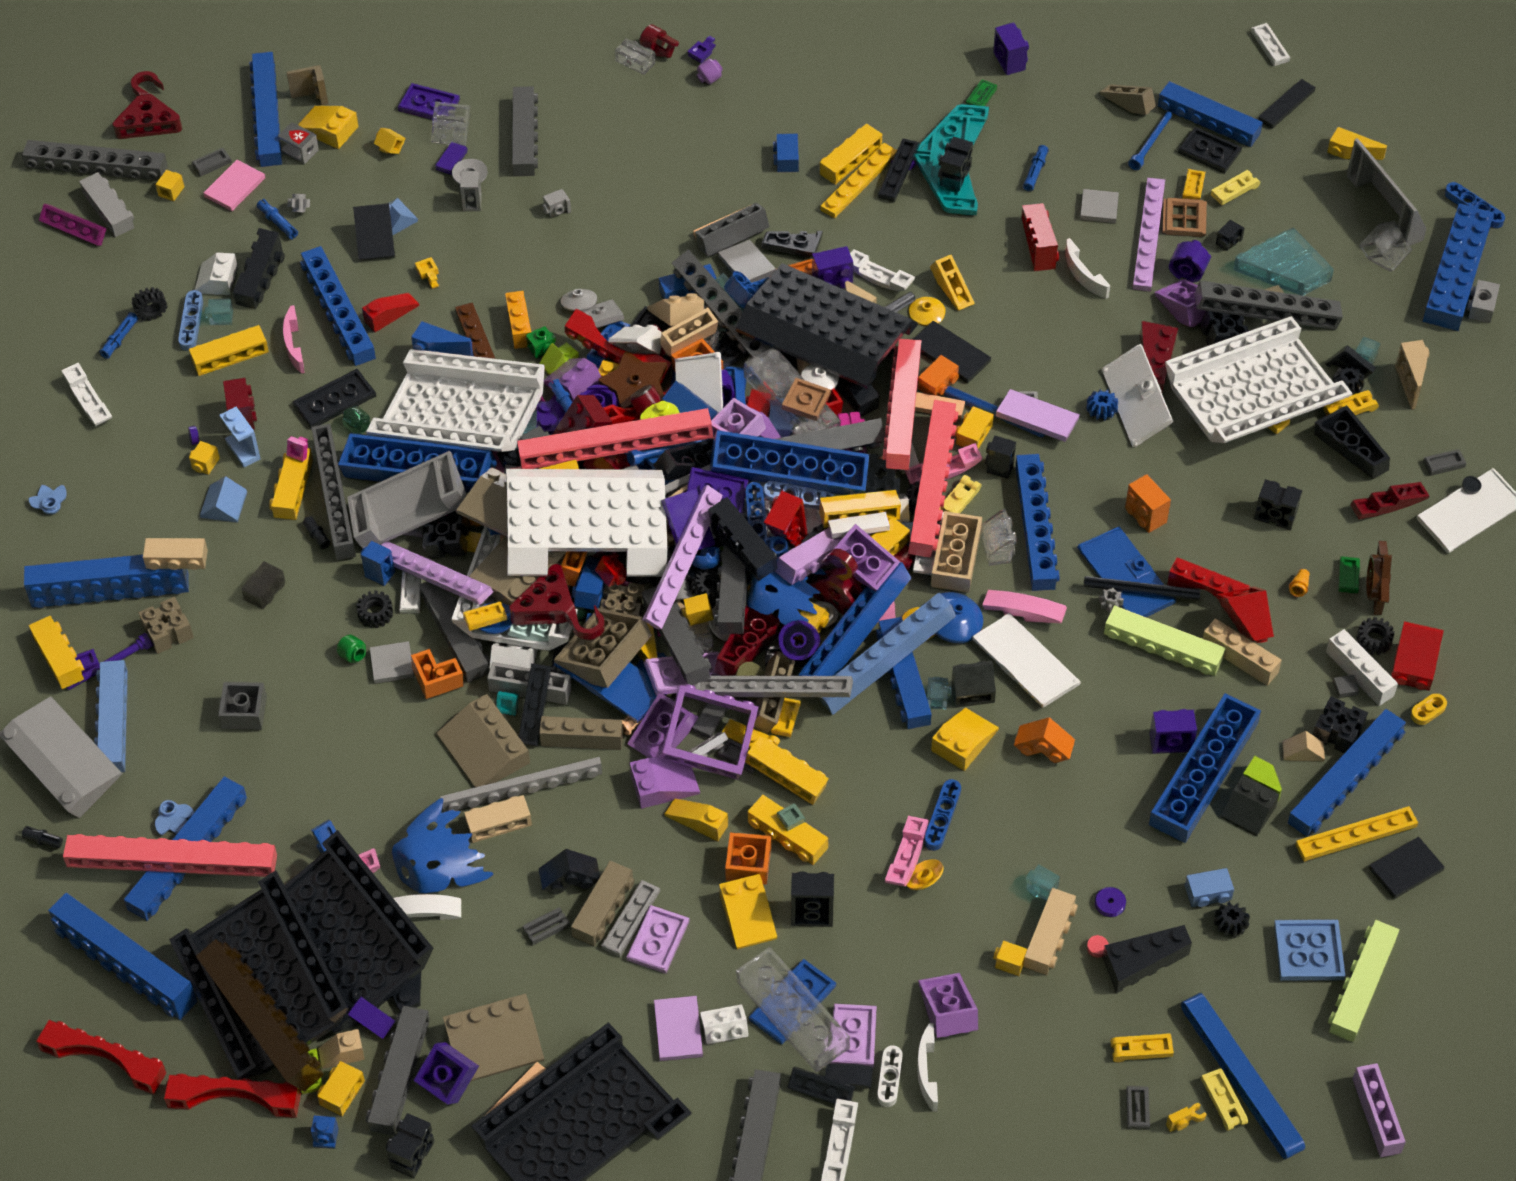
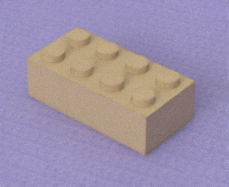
(956, 552)

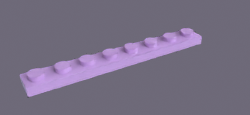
(1149, 234)
(681, 559)
(439, 574)

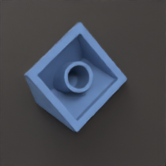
(224, 501)

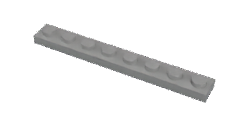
(778, 686)
(523, 784)

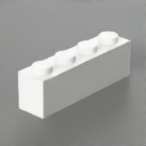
(1366, 670)

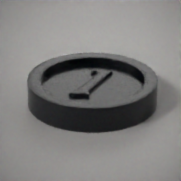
(1471, 484)

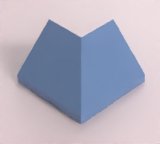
(400, 216)

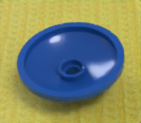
(967, 620)

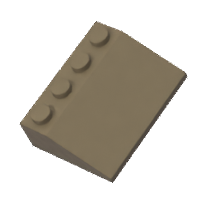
(487, 502)
(494, 574)
(605, 657)
(484, 743)
(496, 1036)

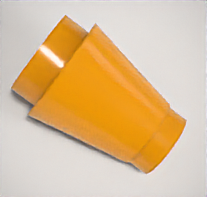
(1299, 584)

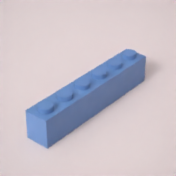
(112, 711)

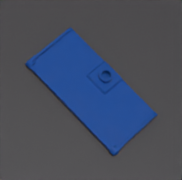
(1117, 558)
(629, 692)

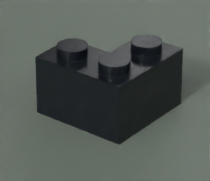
(569, 869)

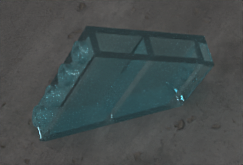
(1286, 262)

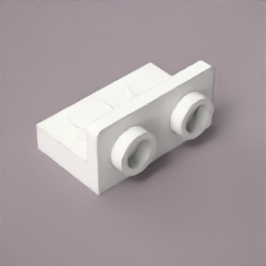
(724, 1024)

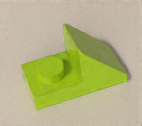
(556, 357)

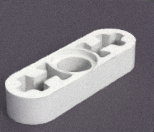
(894, 1084)

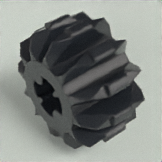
(1352, 378)
(1231, 919)

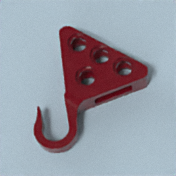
(144, 107)
(838, 582)
(552, 605)

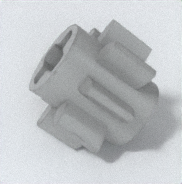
(298, 202)
(1110, 599)

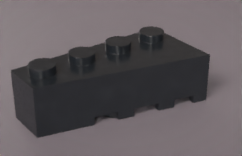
(1353, 441)

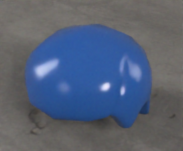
(708, 558)

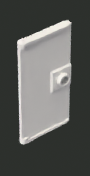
(703, 377)
(1138, 395)
(1467, 515)
(1026, 660)

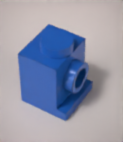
(324, 1131)

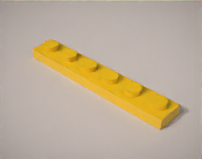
(858, 180)
(1356, 833)

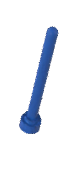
(1137, 160)
(636, 457)

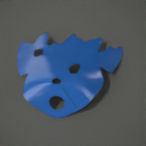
(786, 600)
(437, 845)

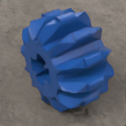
(1102, 404)

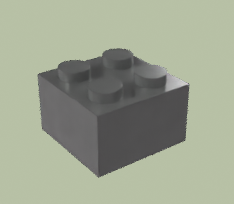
(242, 705)

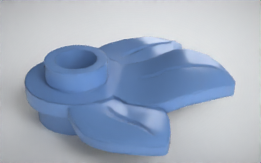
(48, 499)
(172, 820)

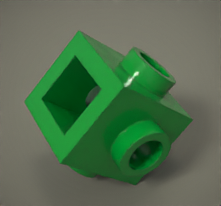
(539, 341)

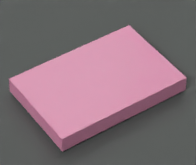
(234, 185)

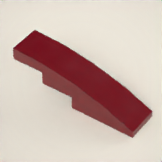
(1388, 501)

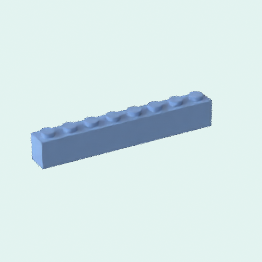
(893, 648)

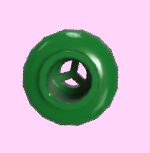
(351, 648)

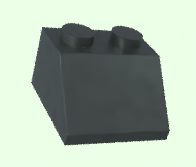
(1250, 805)

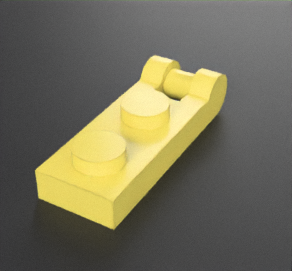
(1235, 187)
(960, 497)
(1224, 1099)

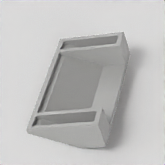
(1365, 169)
(406, 500)
(61, 755)

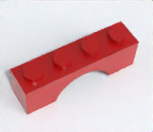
(1190, 575)

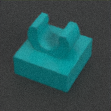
(507, 703)

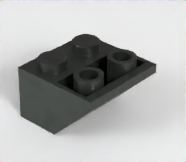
(973, 684)

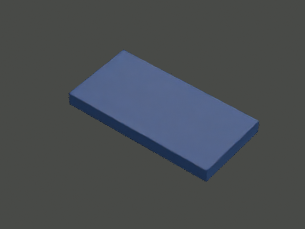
(813, 979)

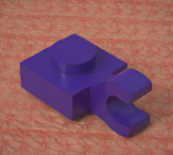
(702, 51)

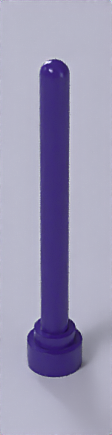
(142, 642)

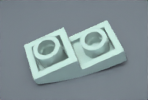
(530, 632)

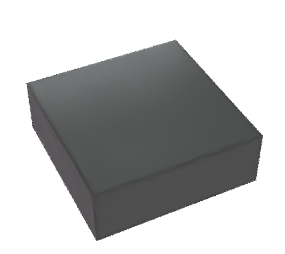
(1346, 686)

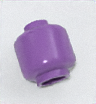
(709, 71)

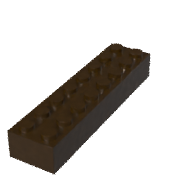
(260, 1015)

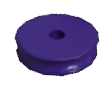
(1110, 909)

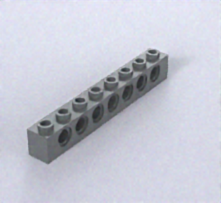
(94, 159)
(689, 263)
(1267, 304)
(333, 492)

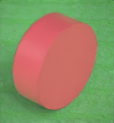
(1096, 946)

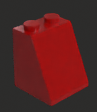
(1249, 612)
(1416, 655)

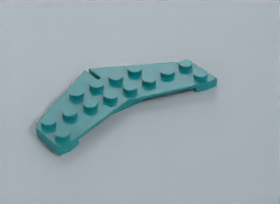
(964, 123)

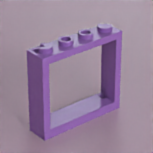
(699, 761)

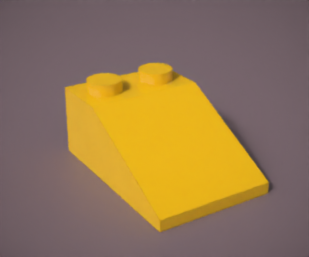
(331, 124)
(963, 738)
(747, 911)

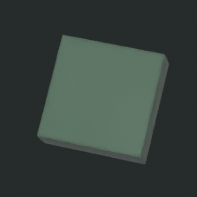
(791, 817)

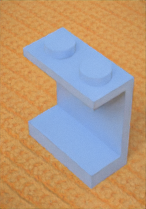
(243, 438)

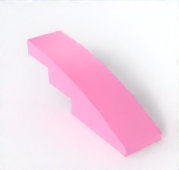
(1029, 607)

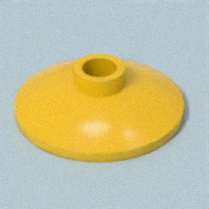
(926, 310)
(925, 874)

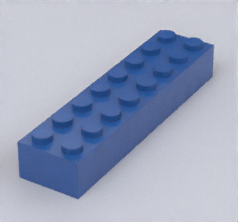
(1458, 267)
(383, 458)
(789, 463)
(100, 581)
(1204, 768)
(122, 956)

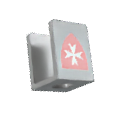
(300, 143)

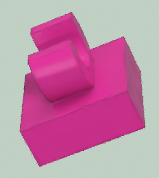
(297, 448)

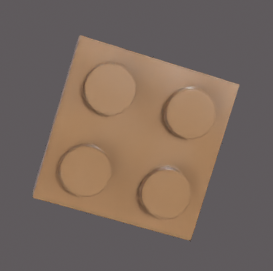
(806, 399)

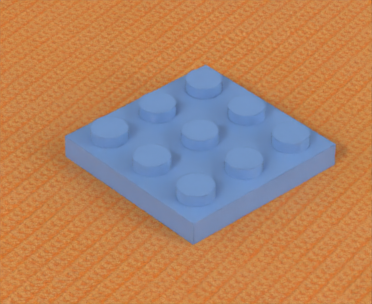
(1309, 950)

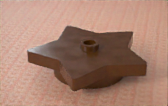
(632, 376)
(1379, 577)

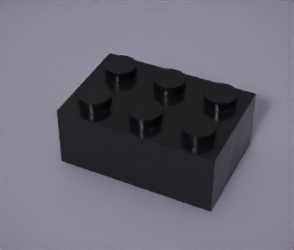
(812, 899)

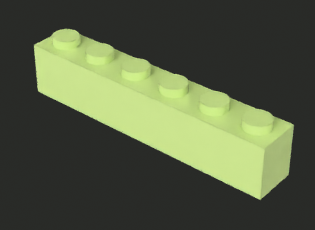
(1164, 641)
(1364, 980)

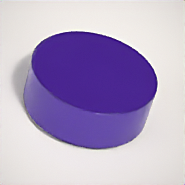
(193, 435)

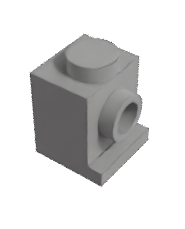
(556, 203)

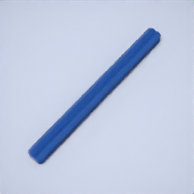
(971, 401)

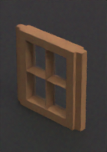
(1168, 216)

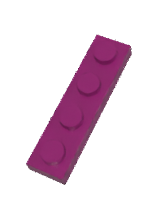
(72, 224)

